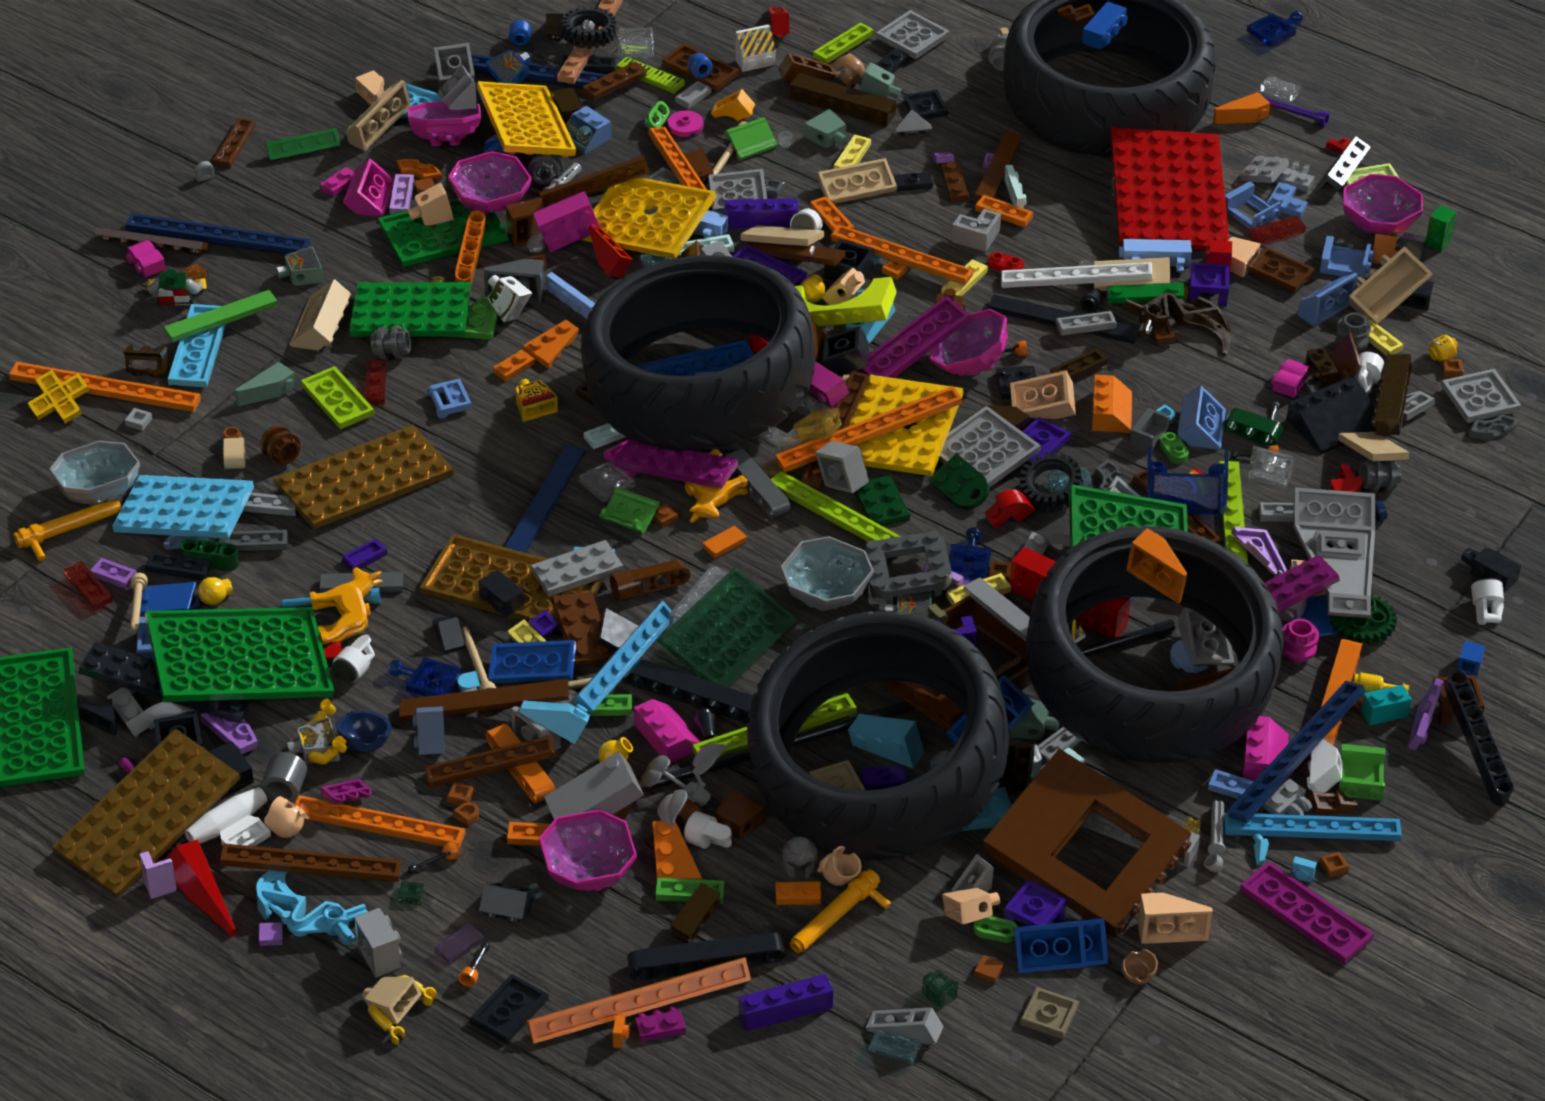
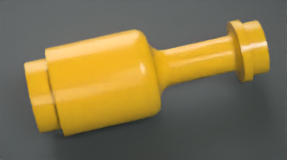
(1373, 682)

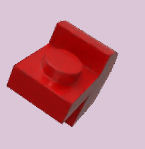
(1347, 480)
(1009, 504)

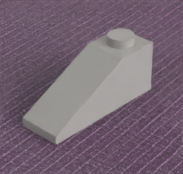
(915, 1024)

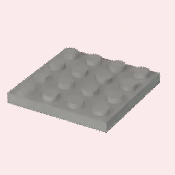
(989, 445)

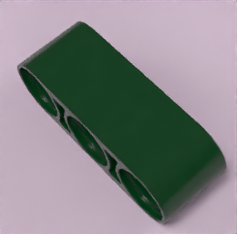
(1253, 427)
(222, 555)

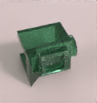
(937, 985)

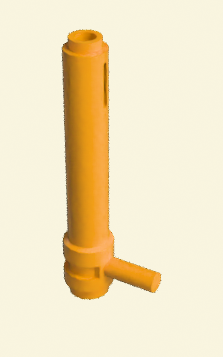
(38, 533)
(857, 891)

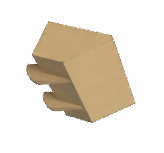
(1389, 285)

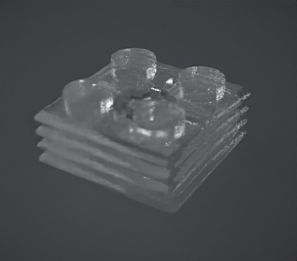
(635, 43)

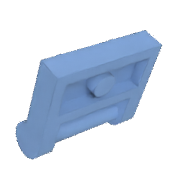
(455, 395)

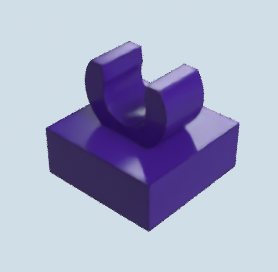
(544, 624)

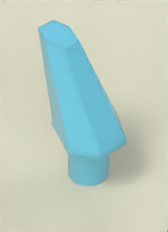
(1260, 847)

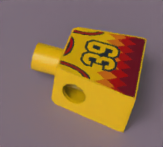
(535, 399)

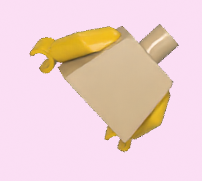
(392, 1000)

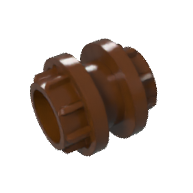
(280, 445)

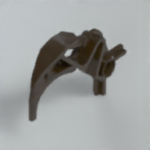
(1202, 314)

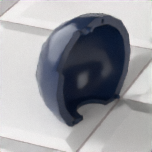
(364, 730)

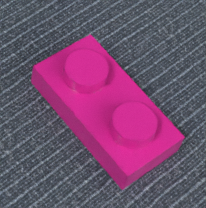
(337, 182)

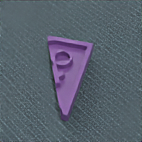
(1261, 547)

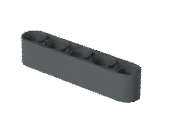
(760, 486)

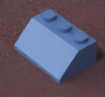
(1327, 300)
(1201, 419)

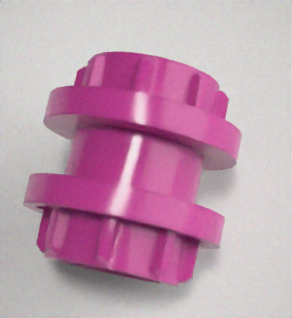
(1299, 640)

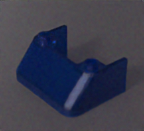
(1199, 491)

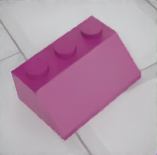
(369, 190)
(664, 730)
(1262, 746)

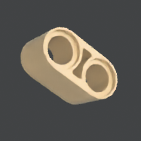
(234, 453)

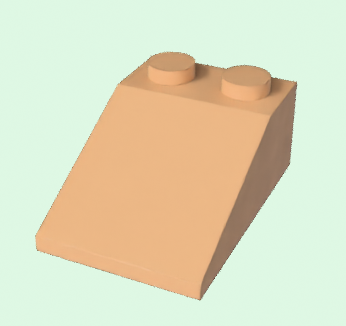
(1045, 396)
(1172, 919)

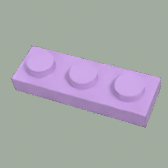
(401, 193)

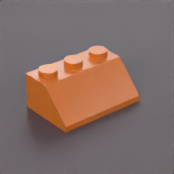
(1111, 405)

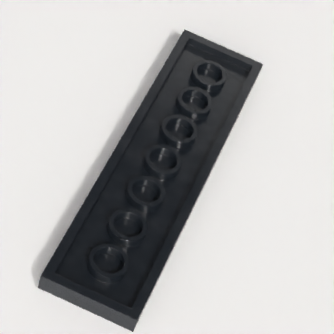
(140, 675)

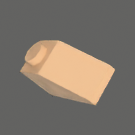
(370, 86)

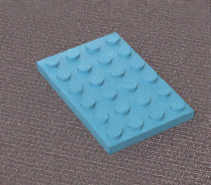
(183, 506)

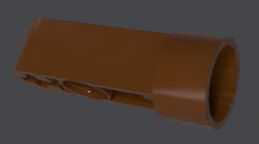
(627, 584)

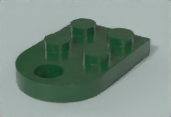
(959, 481)

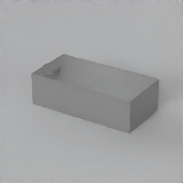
(603, 787)

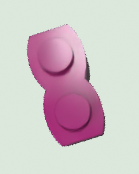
(145, 258)
(1290, 378)

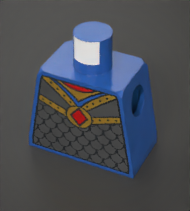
(509, 67)

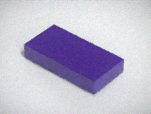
(364, 555)

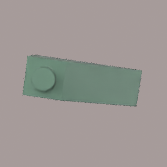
(267, 385)

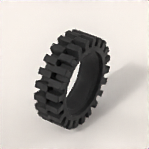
(589, 38)
(1031, 472)

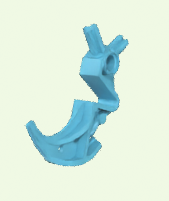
(327, 917)

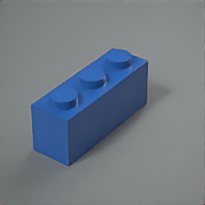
(1104, 25)

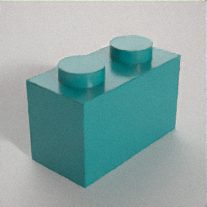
(1386, 705)

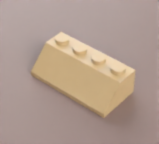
(379, 116)
(321, 317)

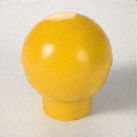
(813, 288)
(213, 590)
(613, 746)

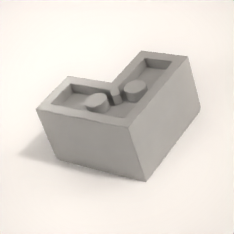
(977, 232)

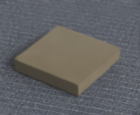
(1049, 1013)

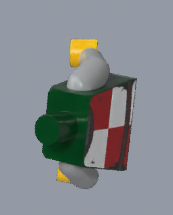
(175, 288)

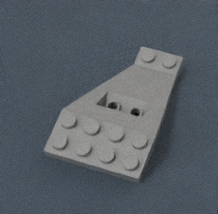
(1340, 520)

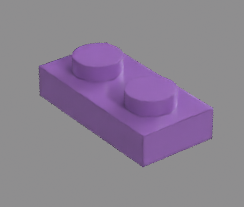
(113, 573)

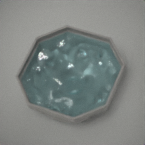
(95, 472)
(827, 573)

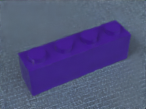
(760, 212)
(786, 1002)

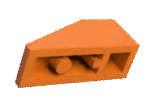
(1243, 110)

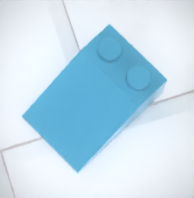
(560, 718)

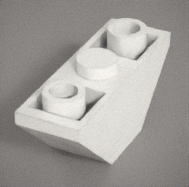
(1324, 767)

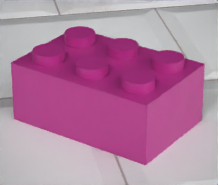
(566, 221)

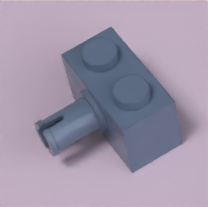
(430, 730)

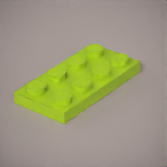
(337, 397)

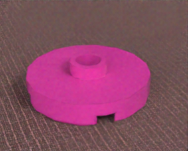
(685, 123)

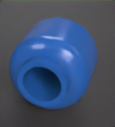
(519, 32)
(699, 65)

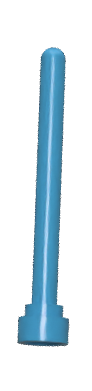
(372, 597)

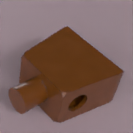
(740, 814)

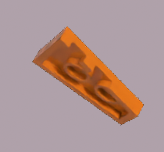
(551, 343)
(672, 853)

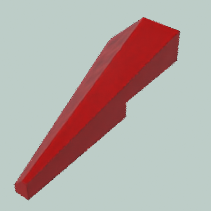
(198, 884)

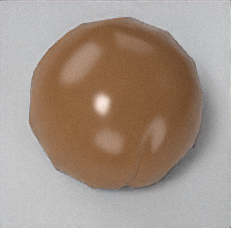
(1139, 967)

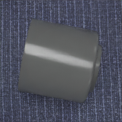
(284, 776)

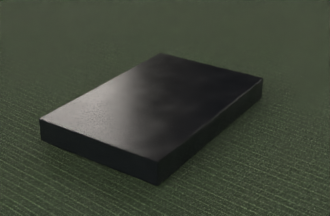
(509, 1008)

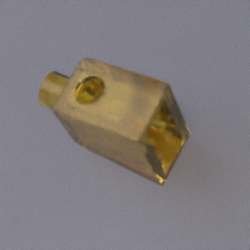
(826, 423)

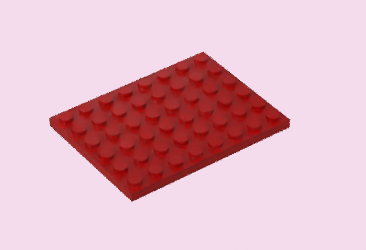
(1168, 186)

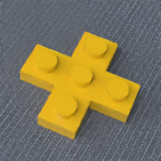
(58, 396)

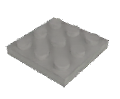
(912, 34)
(737, 186)
(1480, 395)

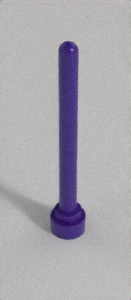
(1320, 117)

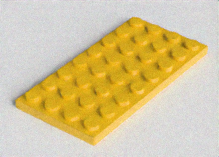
(526, 119)

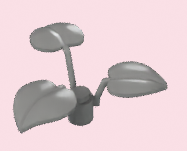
(695, 792)

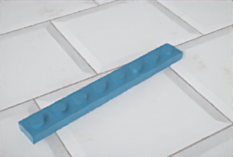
(624, 658)
(1316, 827)

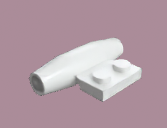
(233, 821)

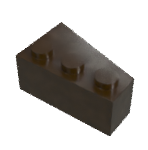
(1021, 768)

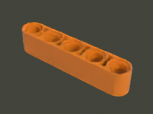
(470, 247)
(529, 776)

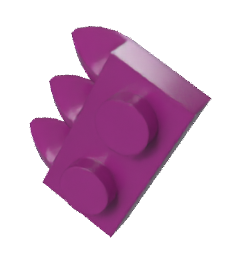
(345, 791)
(660, 1024)

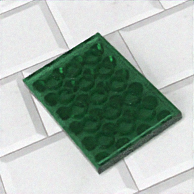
(727, 630)

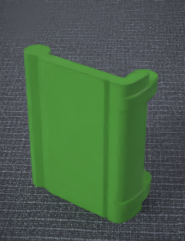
(751, 138)
(630, 510)

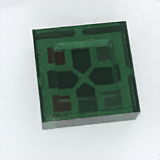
(411, 893)

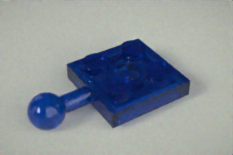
(1274, 30)
(977, 555)
(426, 671)

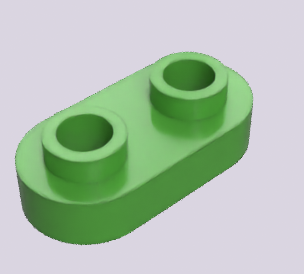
(656, 115)
(1174, 448)
(995, 929)

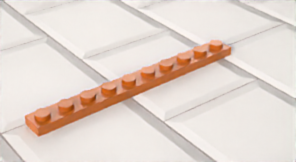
(114, 388)
(872, 427)
(638, 1000)

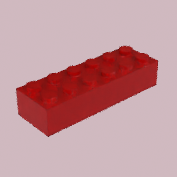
(1105, 618)

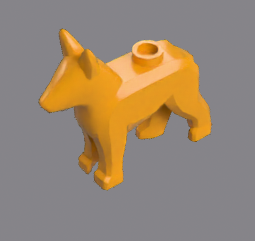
(710, 498)
(349, 603)

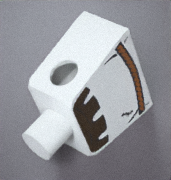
(508, 297)

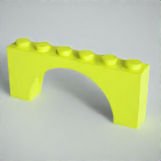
(868, 306)

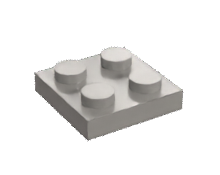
(1264, 169)

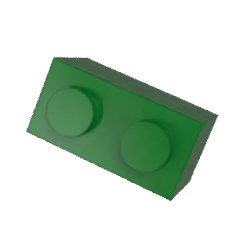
(1440, 228)

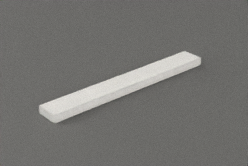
(1076, 275)

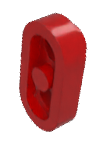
(1000, 262)

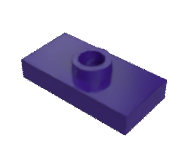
(883, 777)

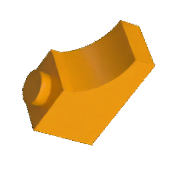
(735, 105)

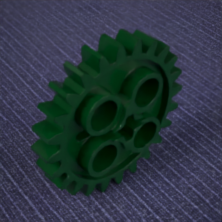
(1376, 627)

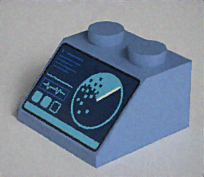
(588, 129)

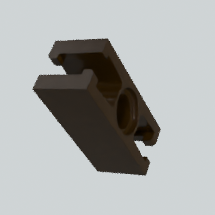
(695, 913)

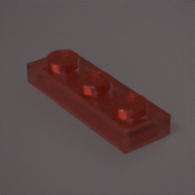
(1276, 230)
(375, 382)
(88, 585)

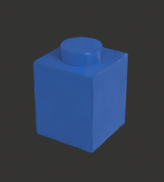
(1471, 658)

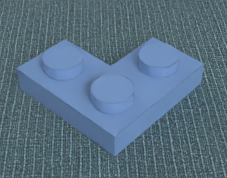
(1289, 205)

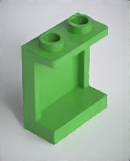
(1362, 772)

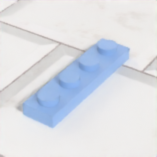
(568, 295)

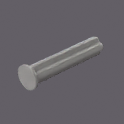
(1217, 824)

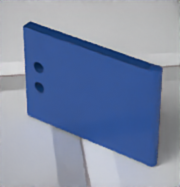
(167, 597)
(1317, 614)

